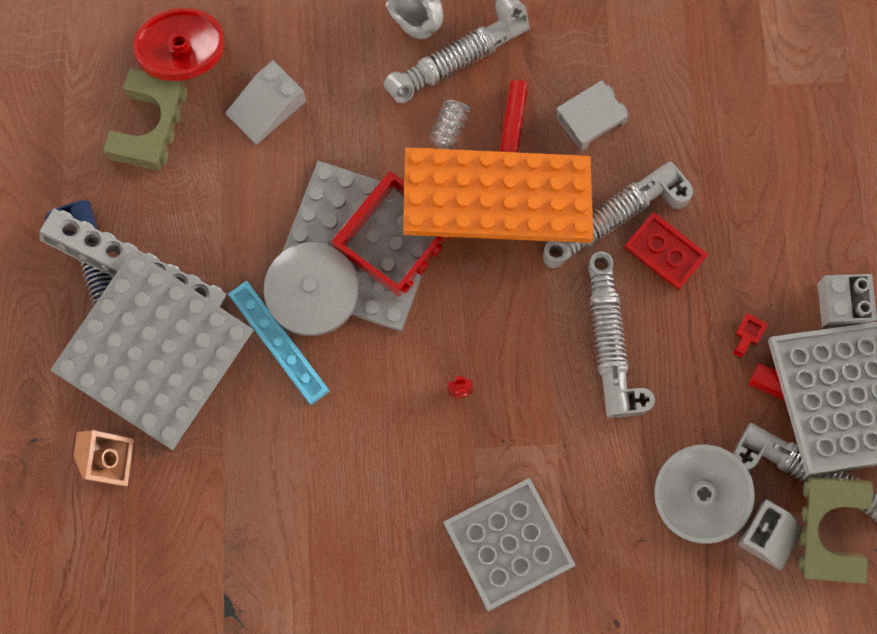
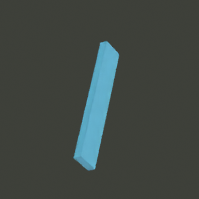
(278, 343)

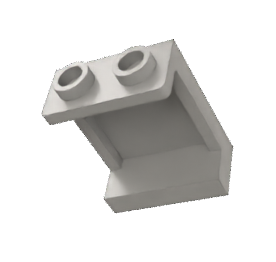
(591, 114)

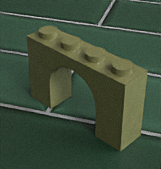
(148, 149)
(823, 496)

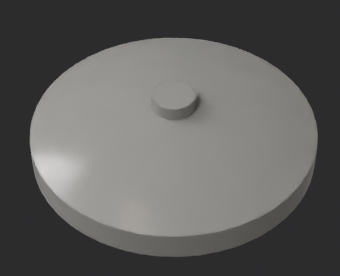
(311, 289)
(704, 493)

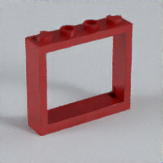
(360, 217)

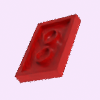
(665, 251)

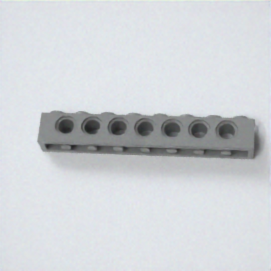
(61, 221)

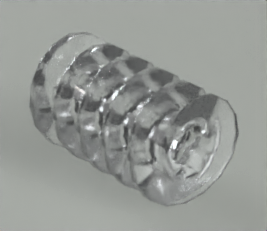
(447, 122)

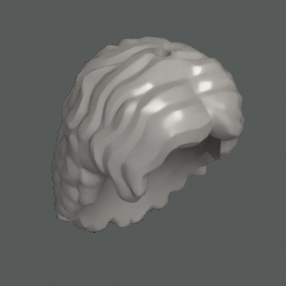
(417, 17)

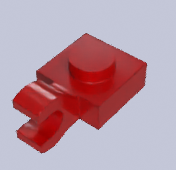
(750, 332)
(460, 387)

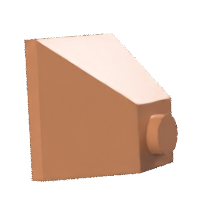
(103, 457)

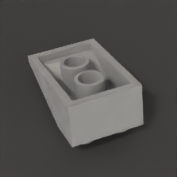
(266, 102)

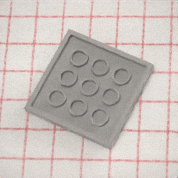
(509, 544)

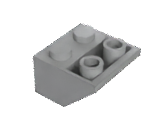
(846, 300)
(771, 534)

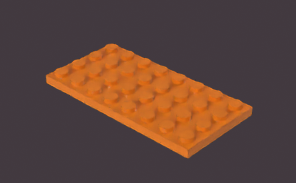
(497, 195)

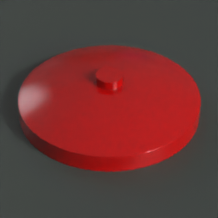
(179, 44)

